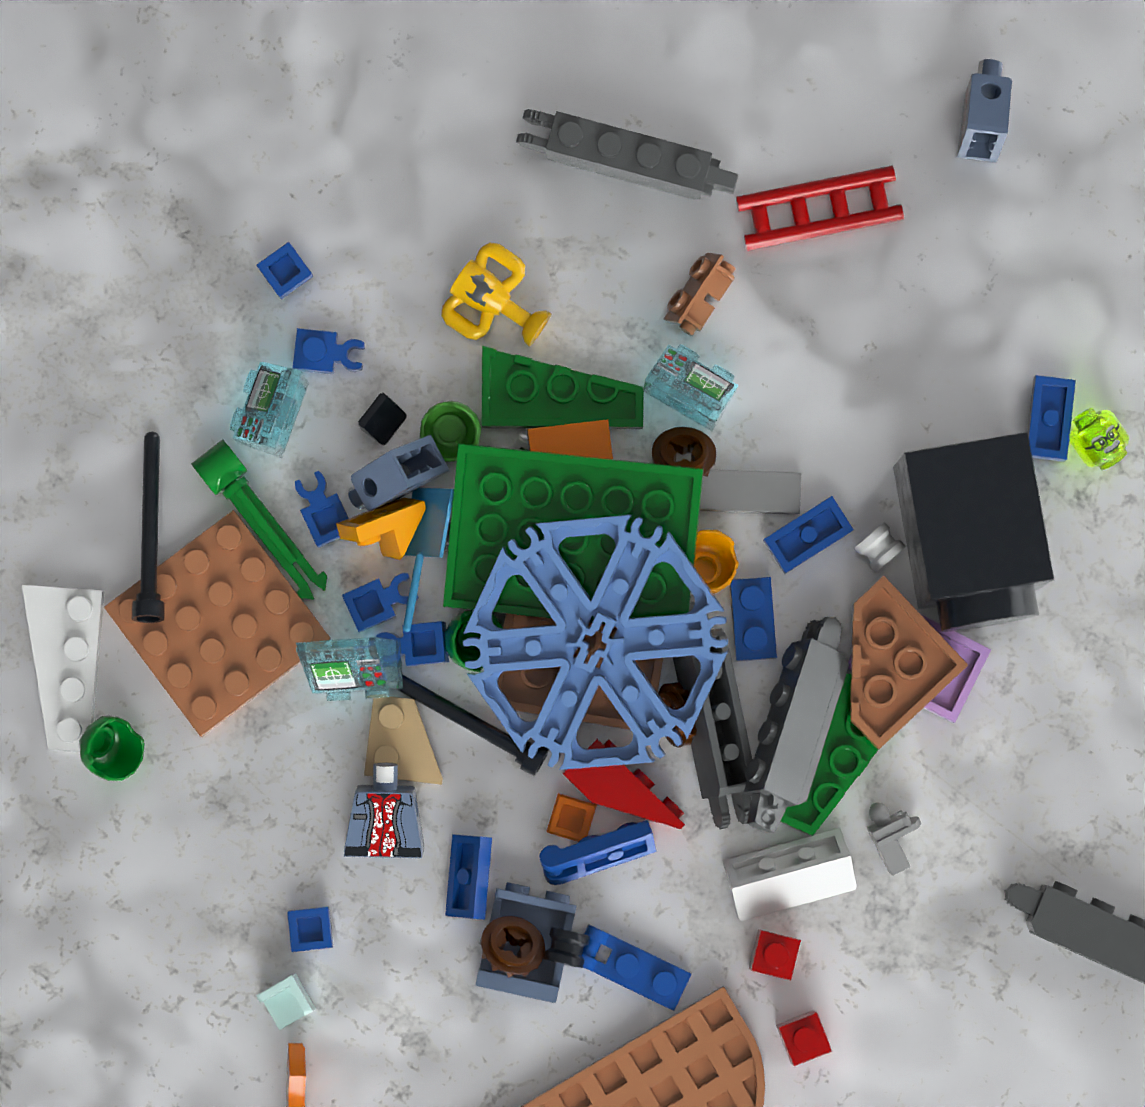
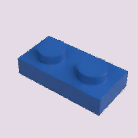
(1051, 417)
(808, 535)
(753, 619)
(468, 876)

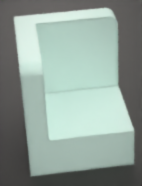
(287, 1001)

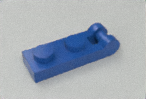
(597, 853)
(635, 969)

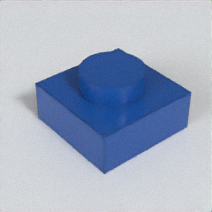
(284, 270)
(310, 929)

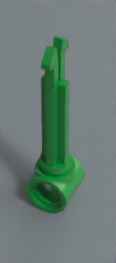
(223, 471)

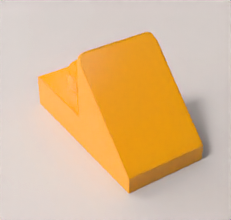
(389, 525)

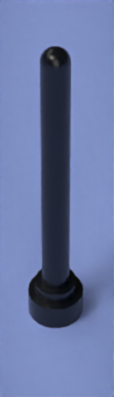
(148, 603)
(475, 725)

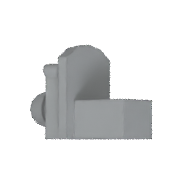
(887, 831)

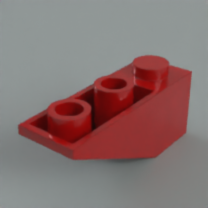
(624, 791)

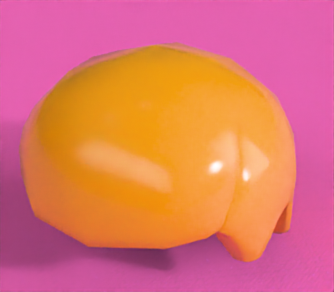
(715, 559)

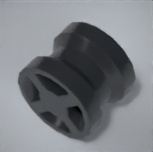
(566, 947)

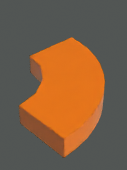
(295, 1075)

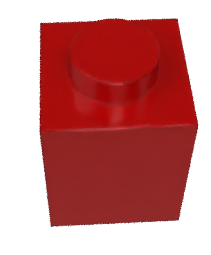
(774, 954)
(804, 1038)

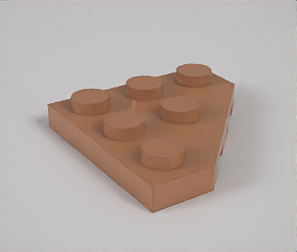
(894, 663)

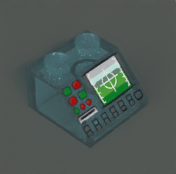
(691, 386)
(270, 408)
(352, 666)

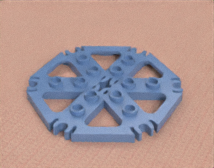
(557, 644)

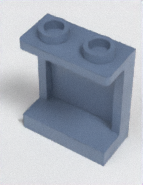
(543, 914)

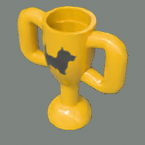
(492, 297)

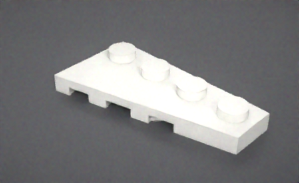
(65, 651)

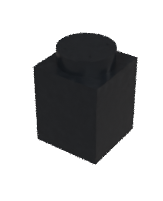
(974, 530)

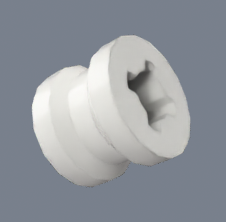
(880, 547)

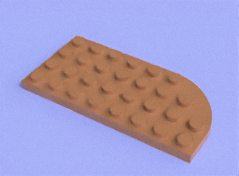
(686, 1061)

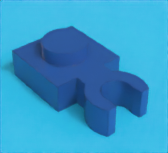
(319, 352)
(322, 512)
(373, 603)
(422, 644)

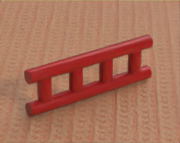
(797, 197)

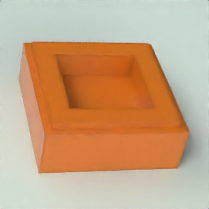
(571, 818)

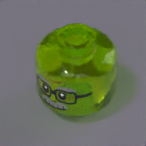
(1099, 438)

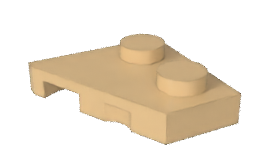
(400, 738)

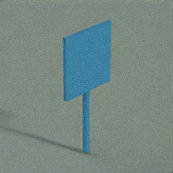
(428, 538)

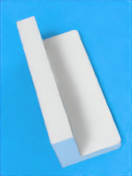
(790, 874)

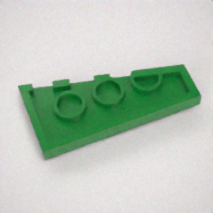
(539, 395)
(841, 762)

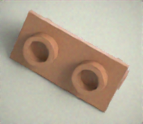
(688, 304)

